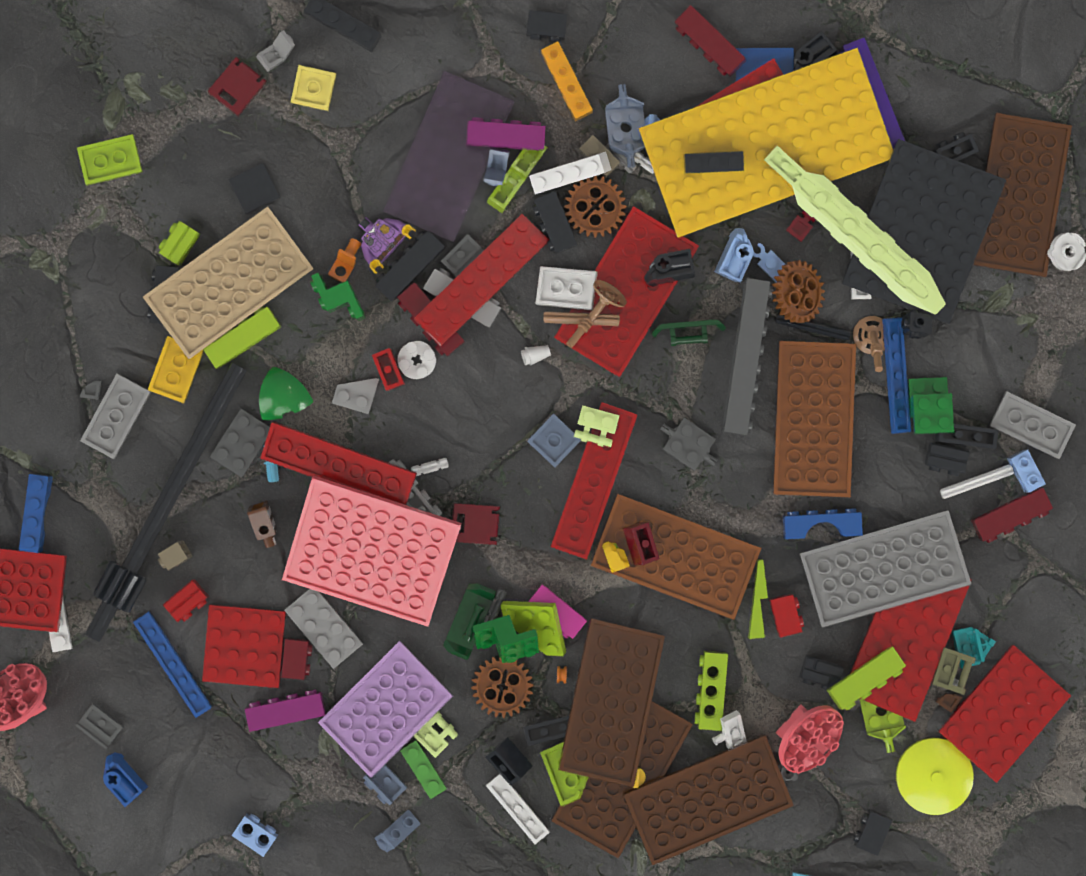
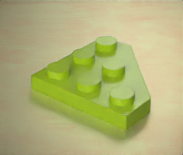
(542, 618)
(566, 785)

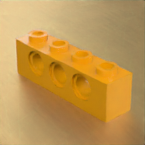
(566, 81)

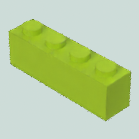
(242, 337)
(866, 678)

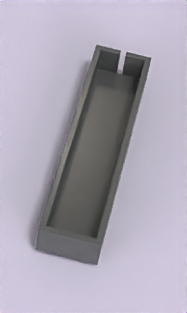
(746, 356)

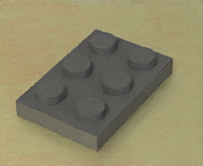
(241, 443)

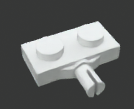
(732, 730)

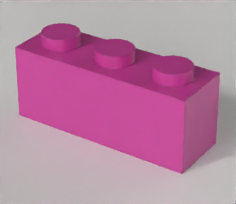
(569, 619)

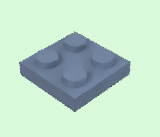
(554, 440)

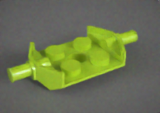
(882, 727)

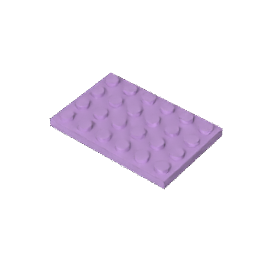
(385, 709)

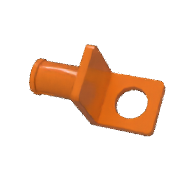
(346, 260)

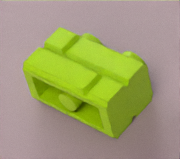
(178, 243)

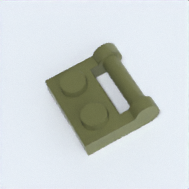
(947, 670)

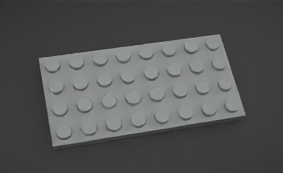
(885, 569)

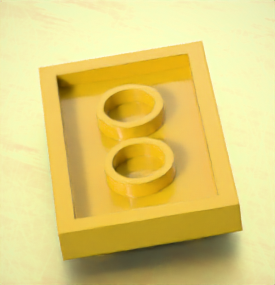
(174, 372)

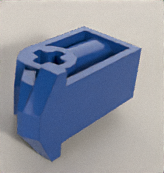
(128, 783)

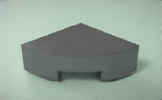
(92, 390)

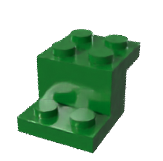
(337, 297)
(930, 405)
(508, 643)

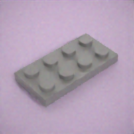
(115, 416)
(1032, 425)
(323, 627)

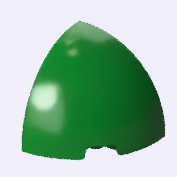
(282, 394)

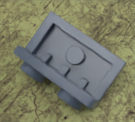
(385, 784)

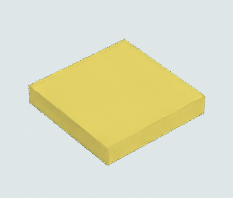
(313, 88)

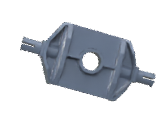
(625, 111)

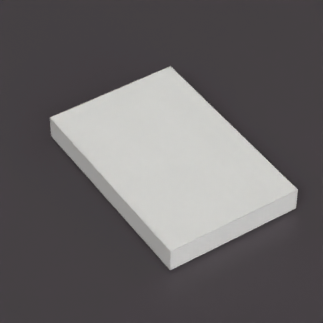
(566, 288)

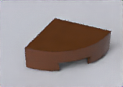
(949, 701)

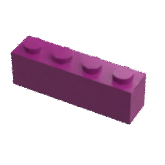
(505, 135)
(285, 711)

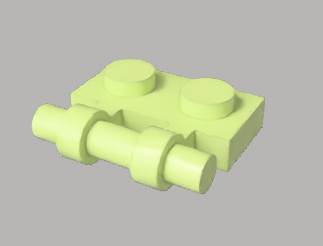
(598, 420)
(431, 738)

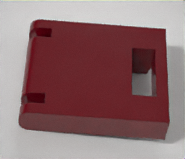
(239, 83)
(478, 523)

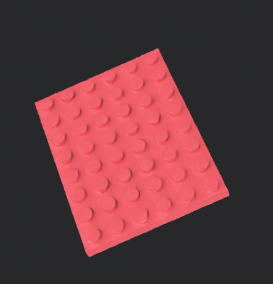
(371, 551)

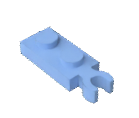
(769, 262)

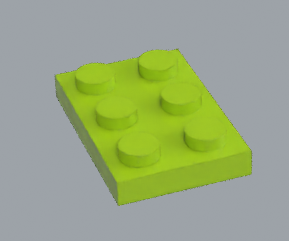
(109, 159)

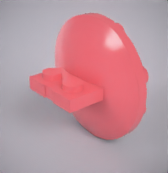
(21, 694)
(808, 737)

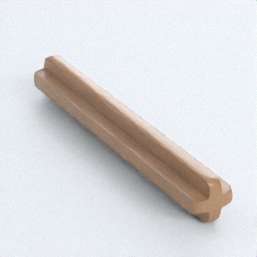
(576, 318)

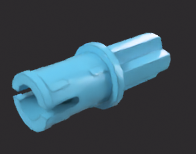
(272, 471)

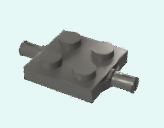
(689, 444)

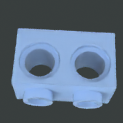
(1026, 471)
(252, 839)

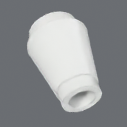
(535, 354)

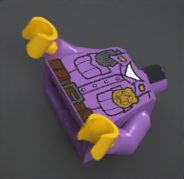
(382, 239)

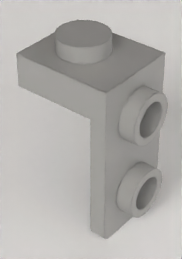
(277, 52)

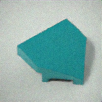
(972, 643)

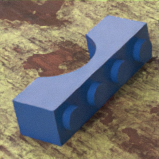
(33, 519)
(847, 523)

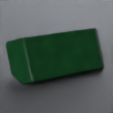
(689, 339)
(471, 612)

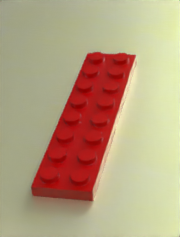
(481, 280)
(336, 463)
(592, 487)

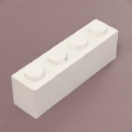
(570, 172)

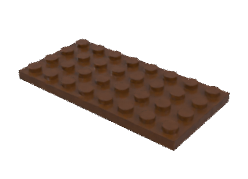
(1033, 162)
(611, 703)
(708, 799)
(602, 811)

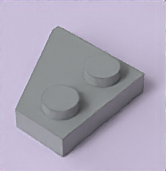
(356, 395)

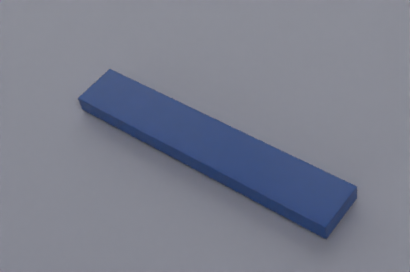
(896, 375)
(172, 664)

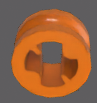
(561, 674)

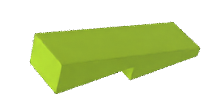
(514, 178)
(756, 627)

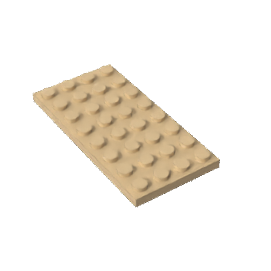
(228, 282)

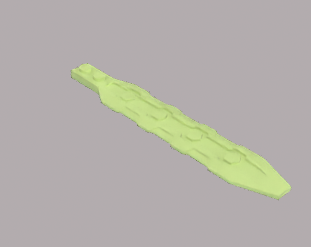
(859, 234)

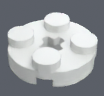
(1077, 252)
(411, 350)

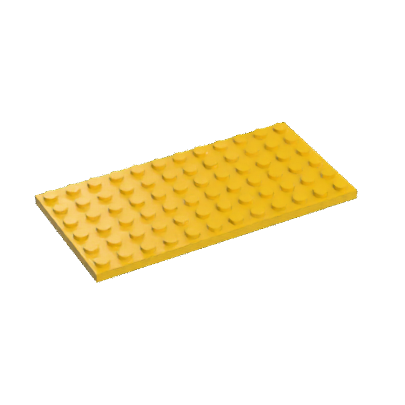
(815, 114)

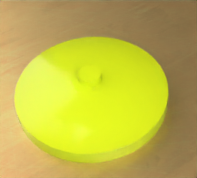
(934, 776)

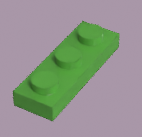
(423, 769)

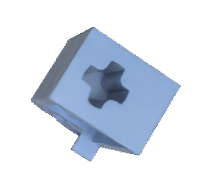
(732, 263)

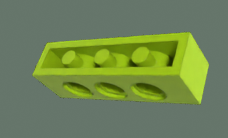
(718, 660)

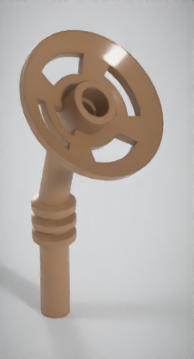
(608, 294)
(872, 335)

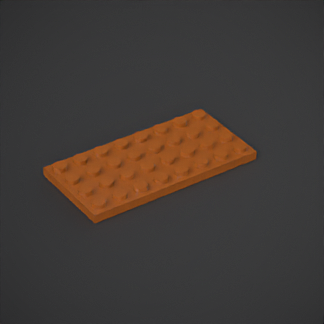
(814, 419)
(693, 561)

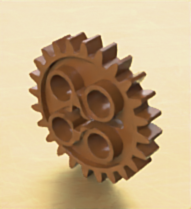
(582, 194)
(798, 291)
(519, 689)

